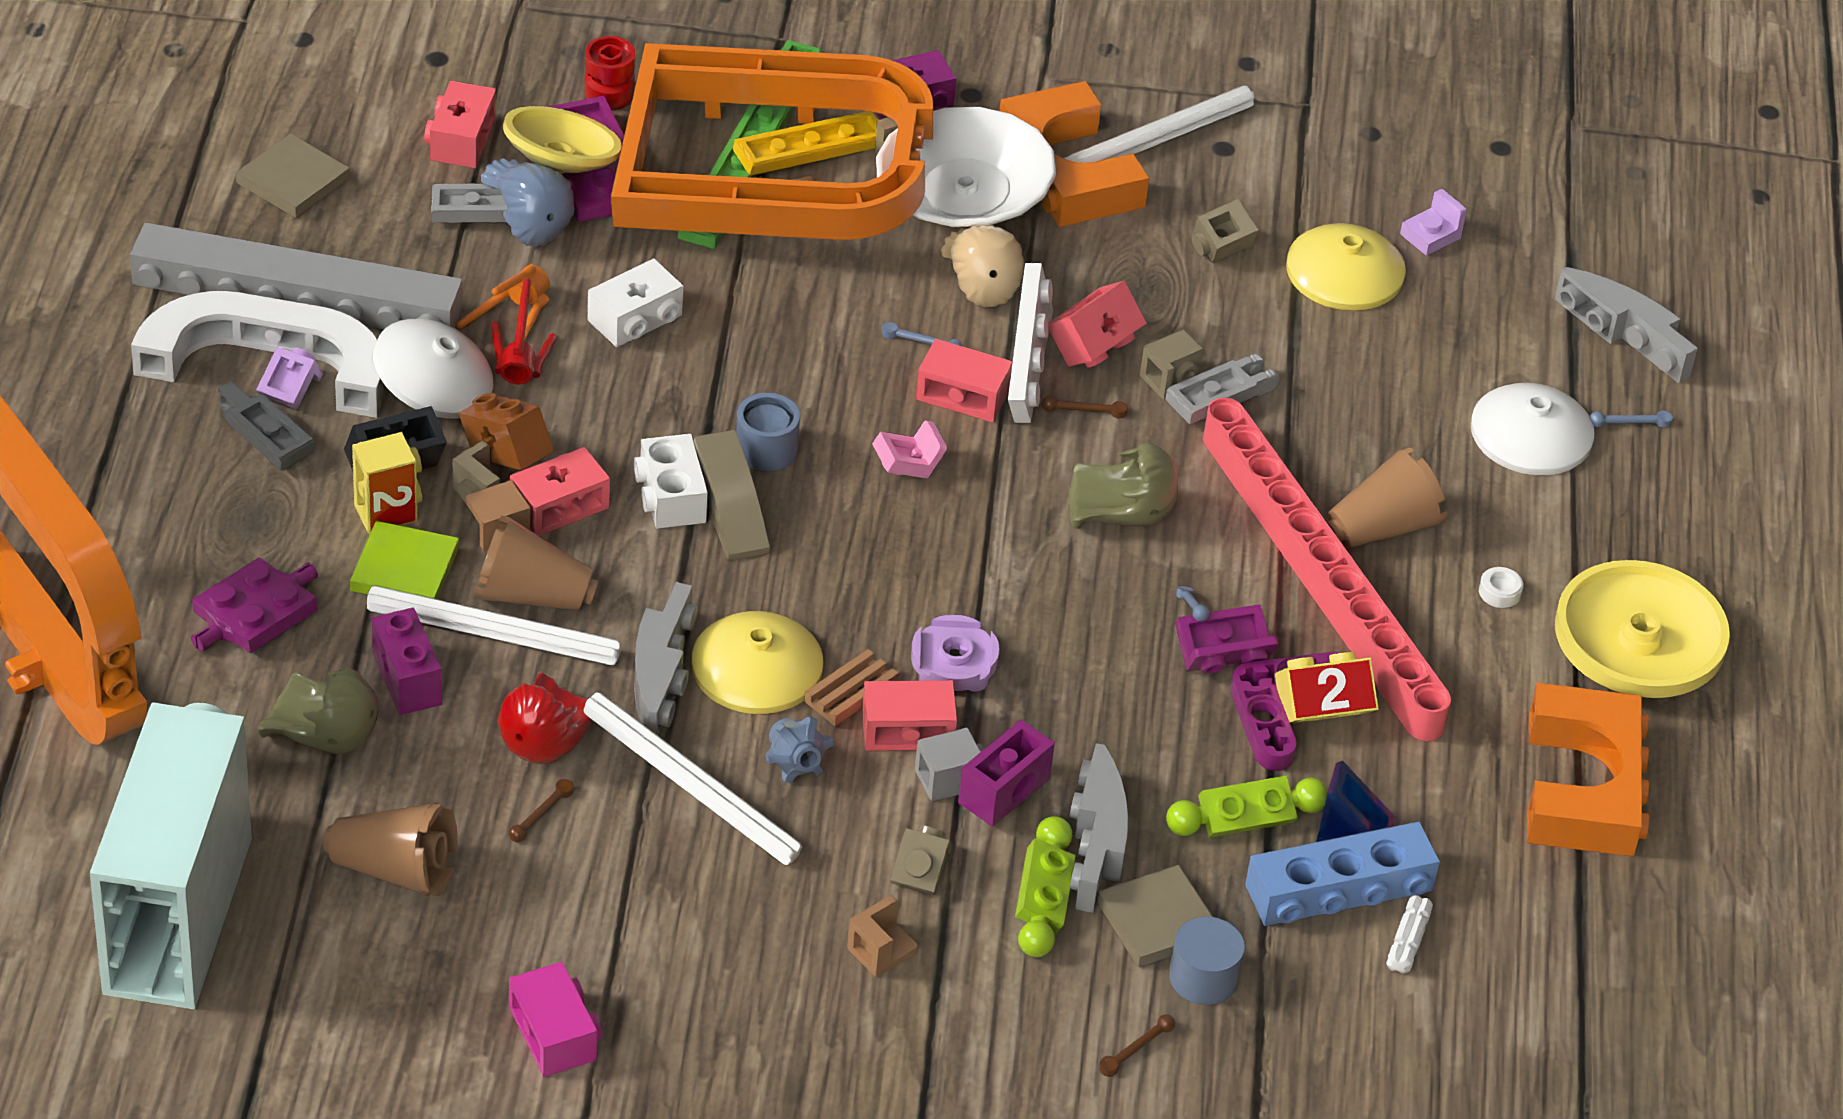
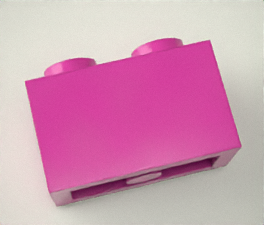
(554, 1018)

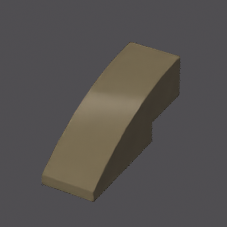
(731, 495)

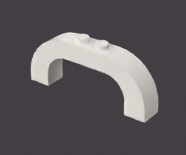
(262, 324)

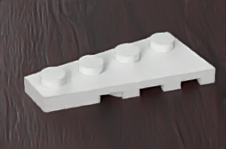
(1030, 342)

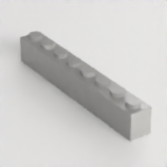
(364, 290)

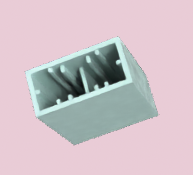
(172, 855)

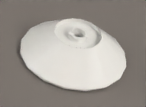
(979, 167)

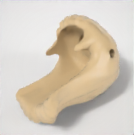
(976, 254)

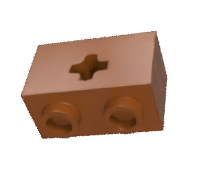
(510, 428)

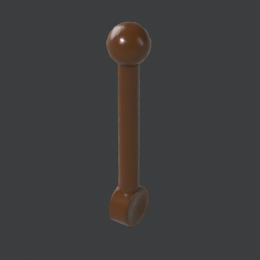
(1117, 409)
(564, 789)
(1109, 1064)

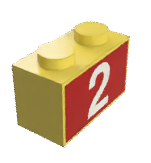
(386, 481)
(1327, 689)

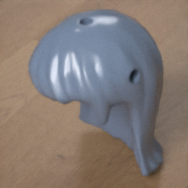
(531, 195)

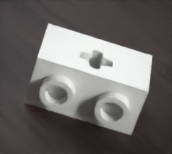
(635, 302)

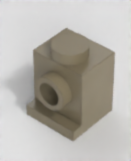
(1228, 222)
(1171, 361)

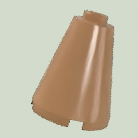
(1389, 503)
(532, 571)
(397, 846)

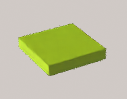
(404, 560)

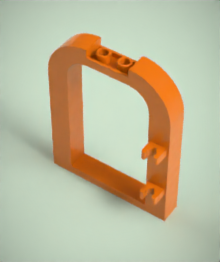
(765, 204)
(88, 678)

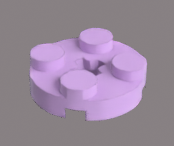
(947, 632)

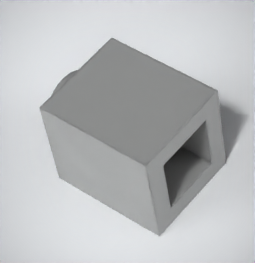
(941, 762)

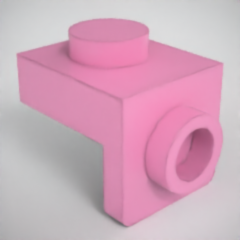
(911, 455)

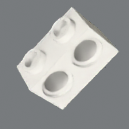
(672, 481)

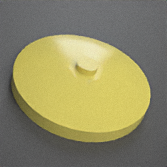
(1642, 628)

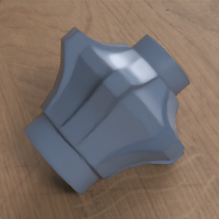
(797, 747)

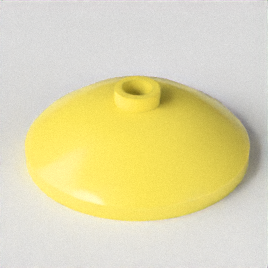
(561, 139)
(1345, 267)
(756, 662)

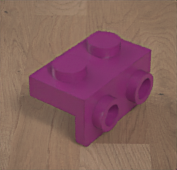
(1225, 639)

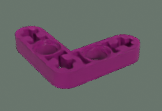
(1265, 697)

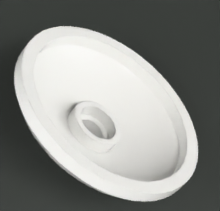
(431, 366)
(1532, 429)

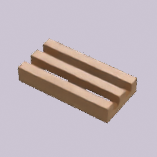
(844, 684)

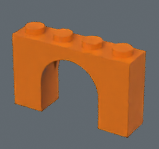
(1079, 189)
(1612, 730)

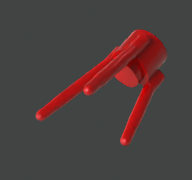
(518, 360)

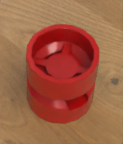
(610, 70)

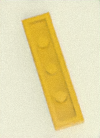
(807, 143)

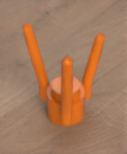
(513, 287)

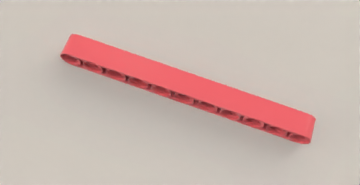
(1327, 569)

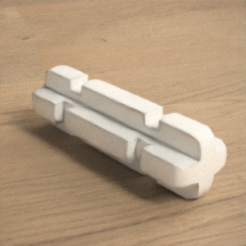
(1409, 934)

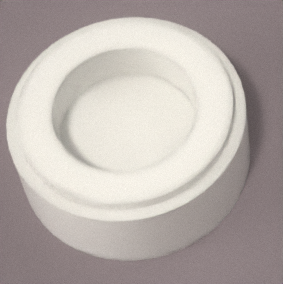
(1501, 587)

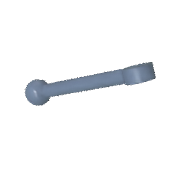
(891, 330)
(1662, 419)
(1200, 612)

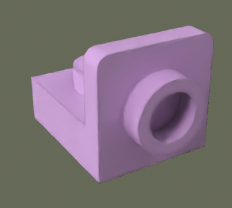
(1437, 225)
(289, 376)

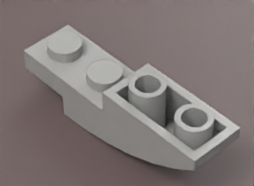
(1624, 313)
(660, 658)
(1100, 826)

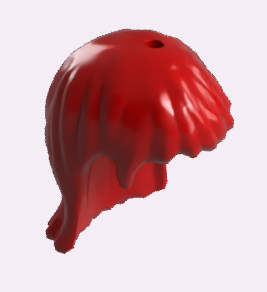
(542, 720)

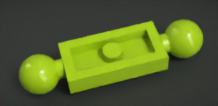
(1247, 806)
(1045, 886)

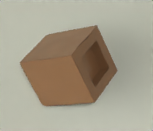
(493, 502)
(878, 938)

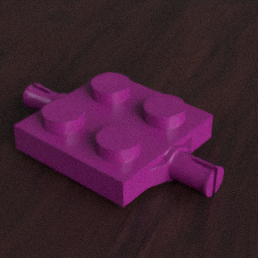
(254, 605)

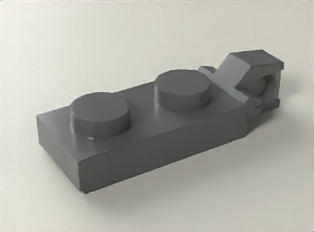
(265, 426)

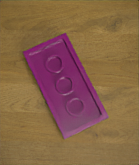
(593, 188)

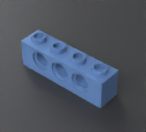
(1341, 873)

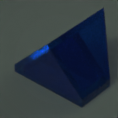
(1351, 807)

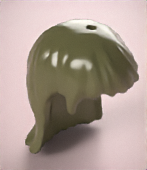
(1125, 493)
(322, 714)

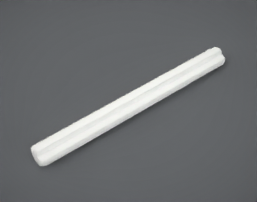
(1169, 126)
(497, 626)
(692, 778)

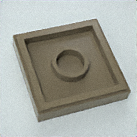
(293, 175)
(1151, 911)

